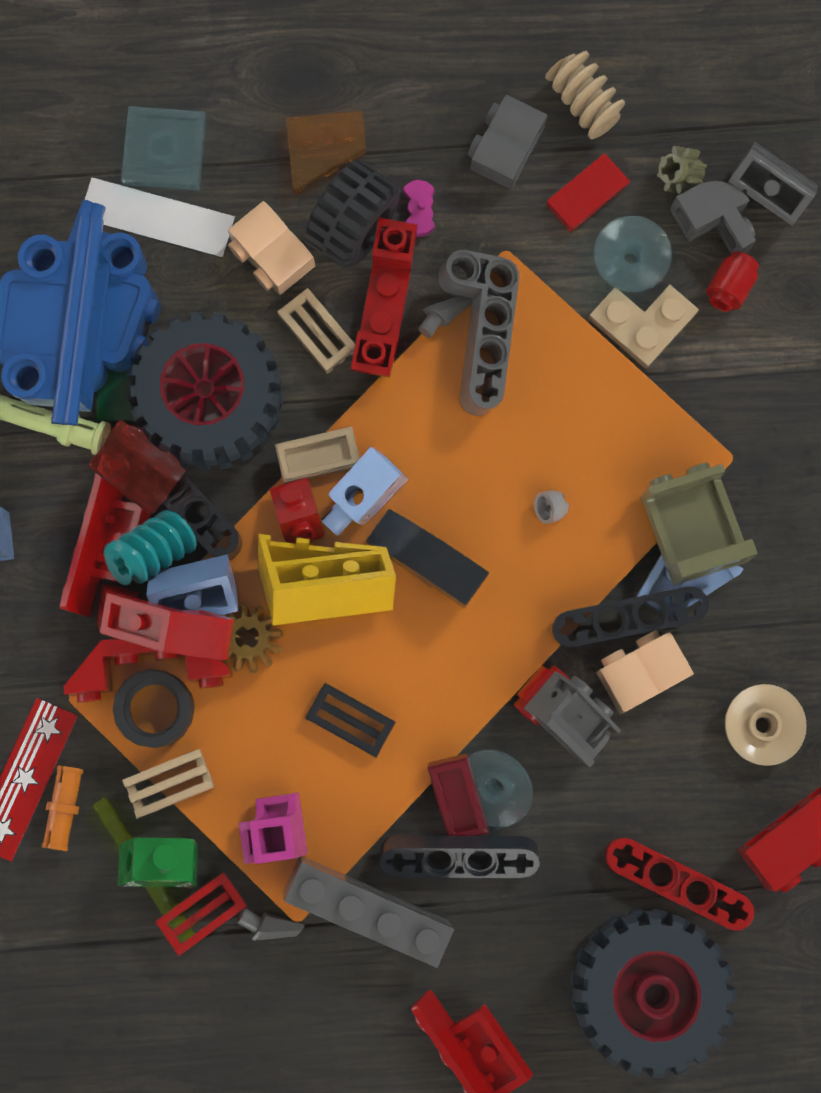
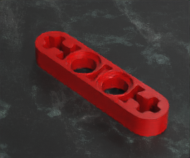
(680, 879)

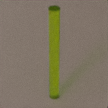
(120, 834)

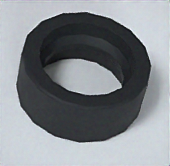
(123, 702)

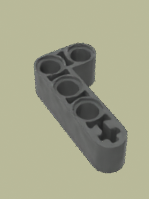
(481, 333)

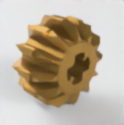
(245, 652)

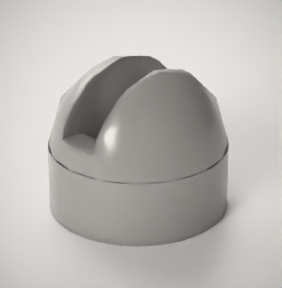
(550, 506)

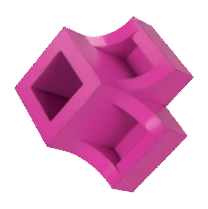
(275, 832)

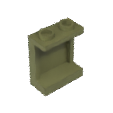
(695, 524)

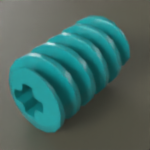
(149, 548)

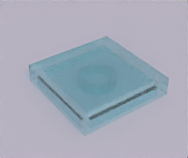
(164, 148)

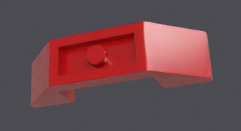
(385, 298)
(162, 627)
(95, 674)

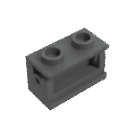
(572, 716)

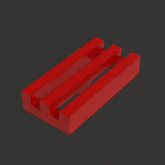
(171, 935)

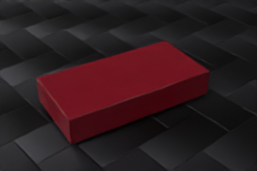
(458, 796)

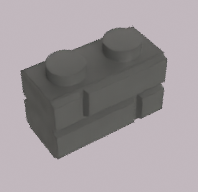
(773, 183)

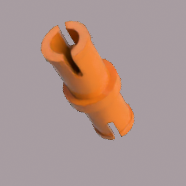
(62, 808)

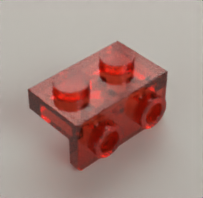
(137, 467)

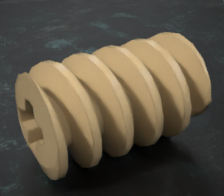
(585, 94)

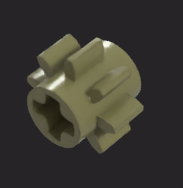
(681, 169)

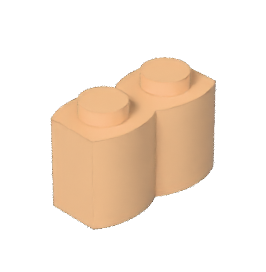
(270, 248)
(643, 672)

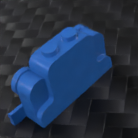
(129, 299)
(55, 321)

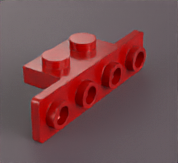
(104, 521)
(472, 1047)

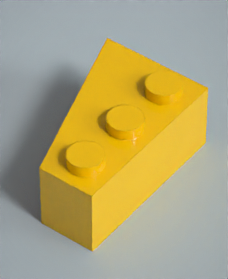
(324, 582)

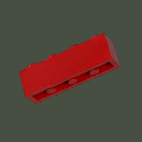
(787, 845)

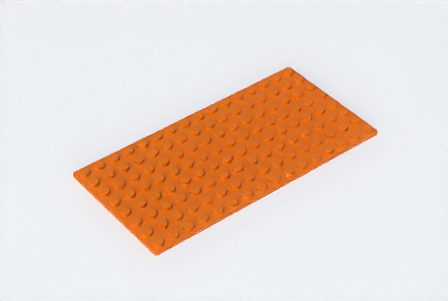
(568, 423)

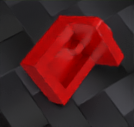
(297, 511)

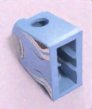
(379, 483)

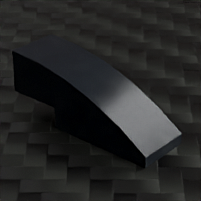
(428, 558)

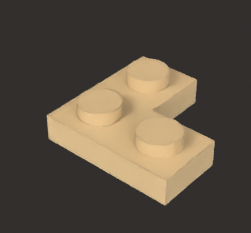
(640, 332)

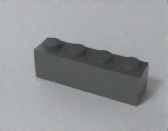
(368, 911)

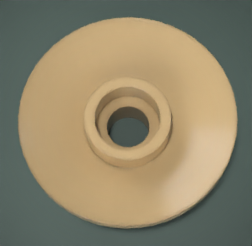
(785, 723)

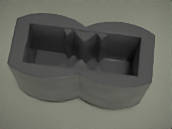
(507, 142)

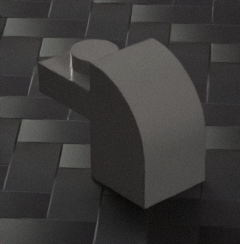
(715, 206)

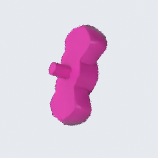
(420, 199)

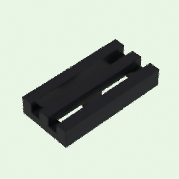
(380, 736)

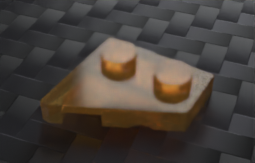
(323, 144)

